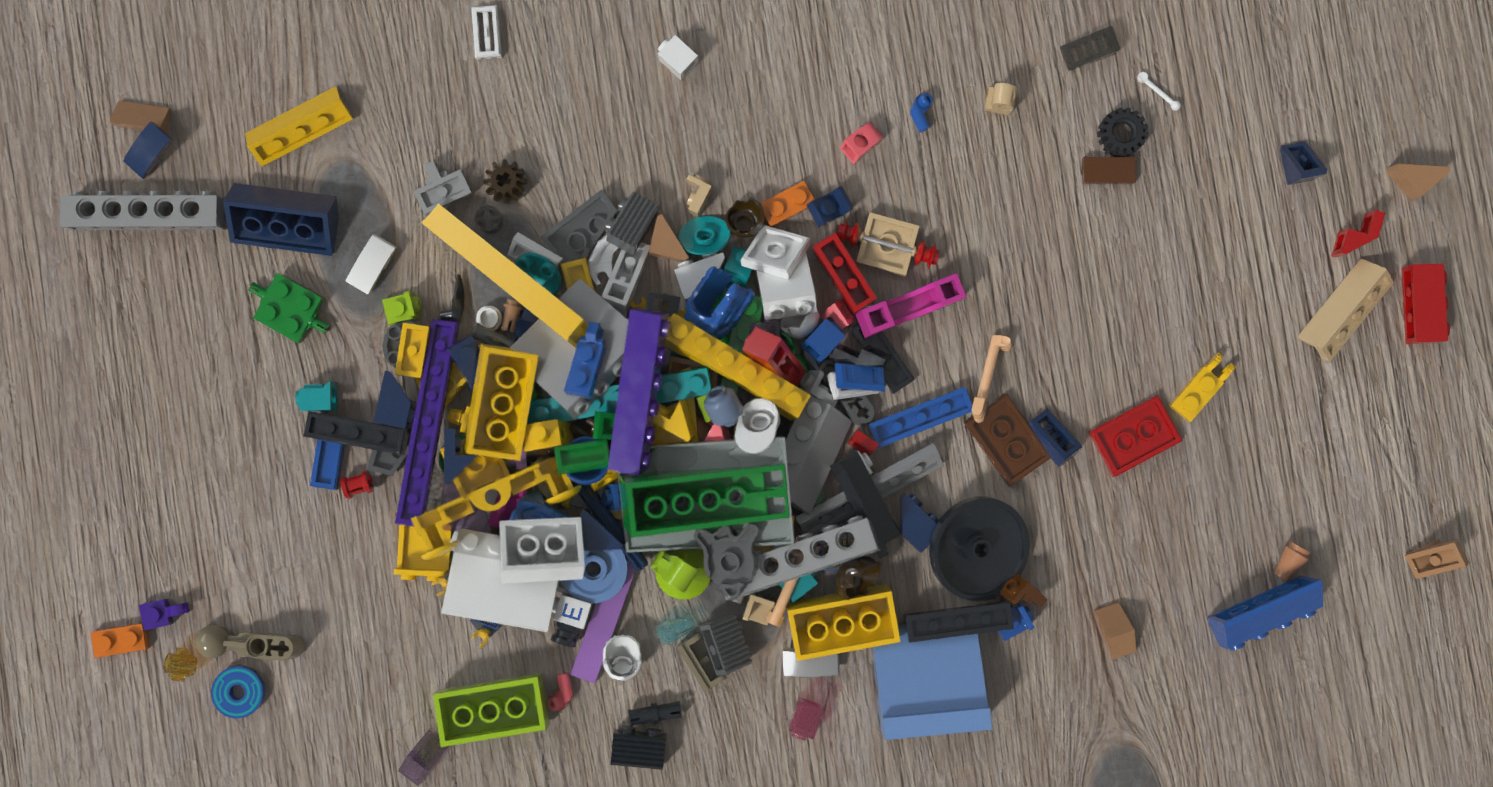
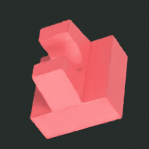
(840, 314)

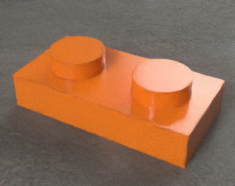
(787, 204)
(119, 640)

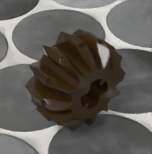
(505, 172)

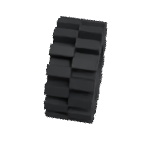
(1133, 121)

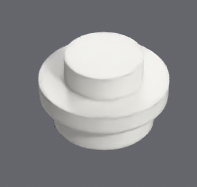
(489, 317)

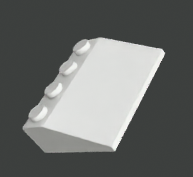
(477, 589)

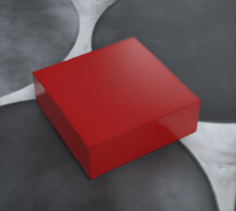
(862, 443)

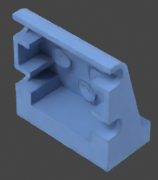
(930, 687)

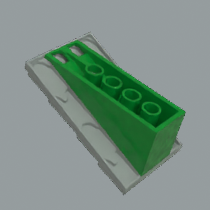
(706, 488)

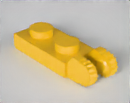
(1201, 389)

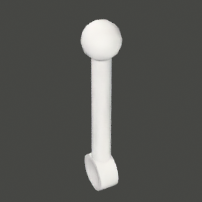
(1143, 78)

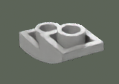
(813, 667)

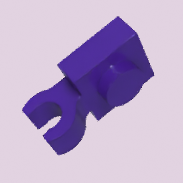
(160, 613)

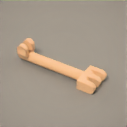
(979, 406)
(776, 616)

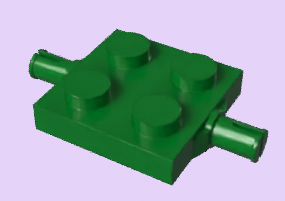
(289, 308)

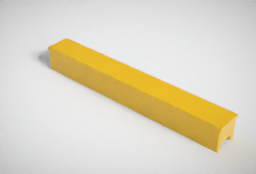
(506, 275)

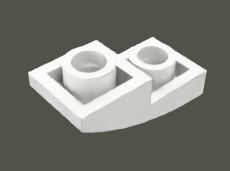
(370, 264)

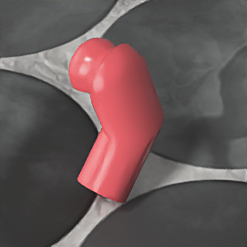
(563, 694)

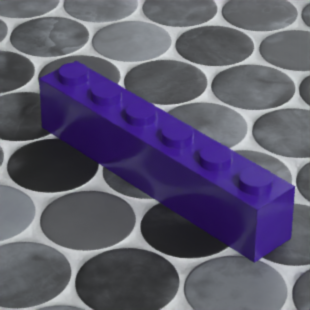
(638, 391)

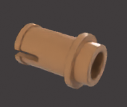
(512, 313)

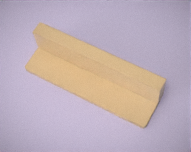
(1346, 308)

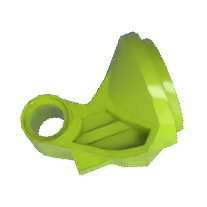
(681, 572)

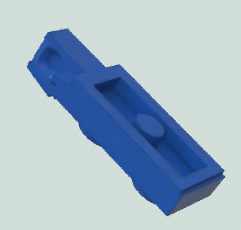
(586, 363)

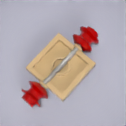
(887, 244)

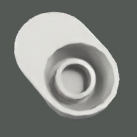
(757, 426)

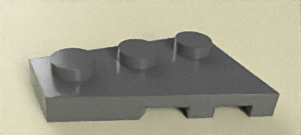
(581, 229)

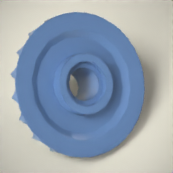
(604, 585)

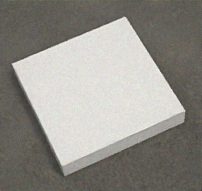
(775, 252)

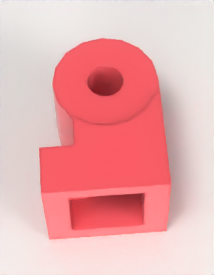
(861, 142)

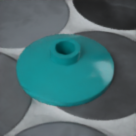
(704, 235)

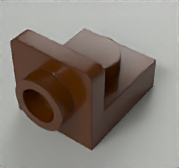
(1019, 588)

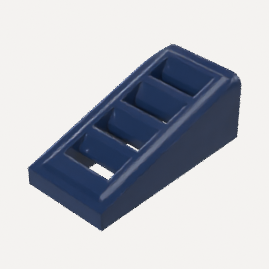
(1055, 450)

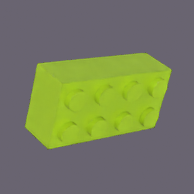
(491, 709)

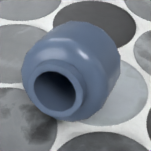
(723, 406)

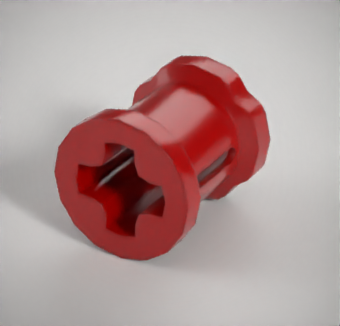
(357, 484)

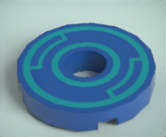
(223, 695)

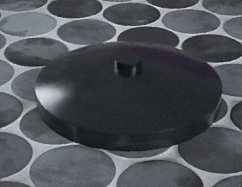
(978, 547)

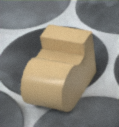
(1000, 98)

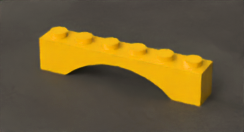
(760, 382)

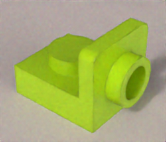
(402, 308)

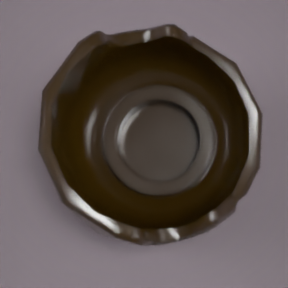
(745, 218)

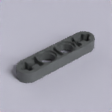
(843, 403)

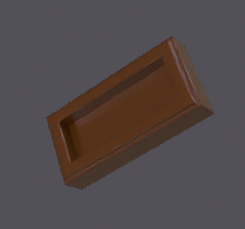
(1108, 170)

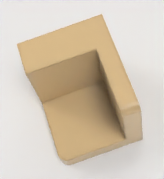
(758, 608)

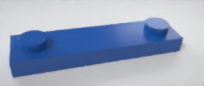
(921, 417)

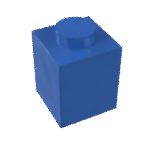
(823, 340)

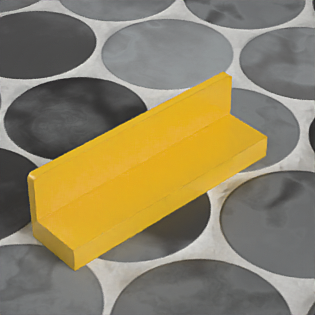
(297, 126)

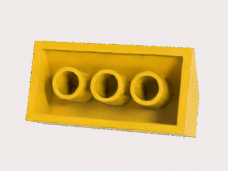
(500, 402)
(838, 625)

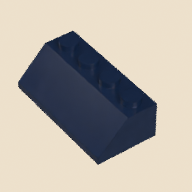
(281, 219)

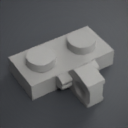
(441, 188)

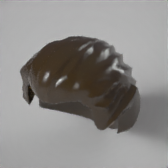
(856, 575)

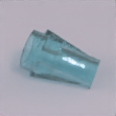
(673, 629)

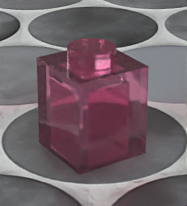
(805, 719)

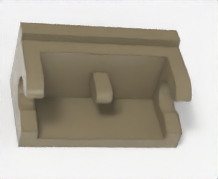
(698, 659)

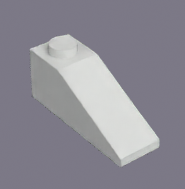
(625, 278)

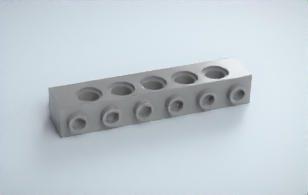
(75, 211)
(864, 544)

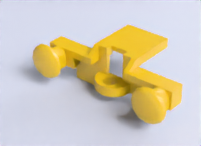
(480, 473)

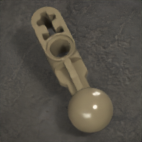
(215, 641)

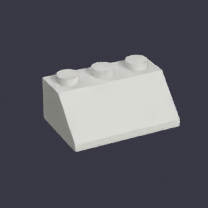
(541, 550)

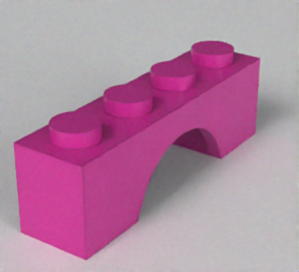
(910, 305)

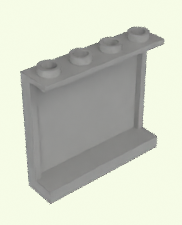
(557, 354)

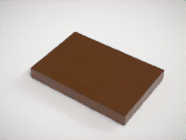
(1008, 441)

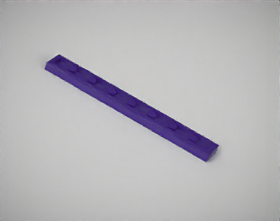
(427, 422)

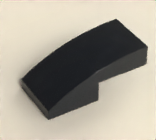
(868, 356)

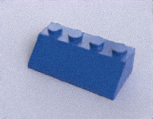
(1266, 612)

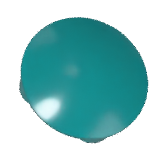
(540, 270)

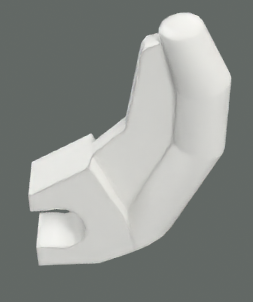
(601, 259)

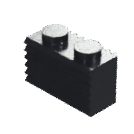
(638, 748)

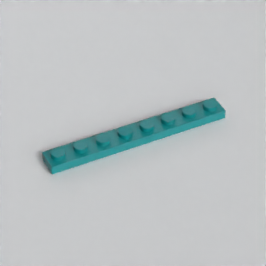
(675, 387)

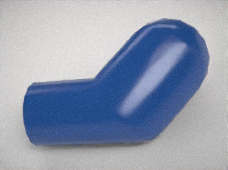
(919, 109)

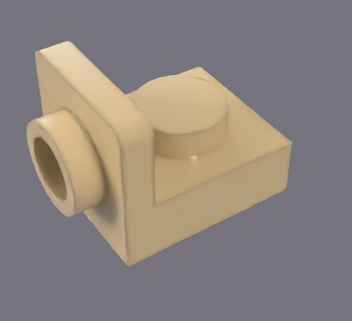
(698, 199)

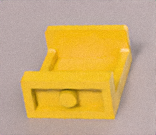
(409, 560)

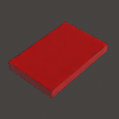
(1135, 436)

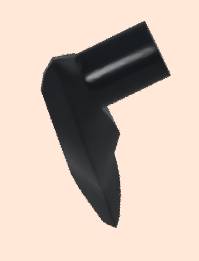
(457, 303)

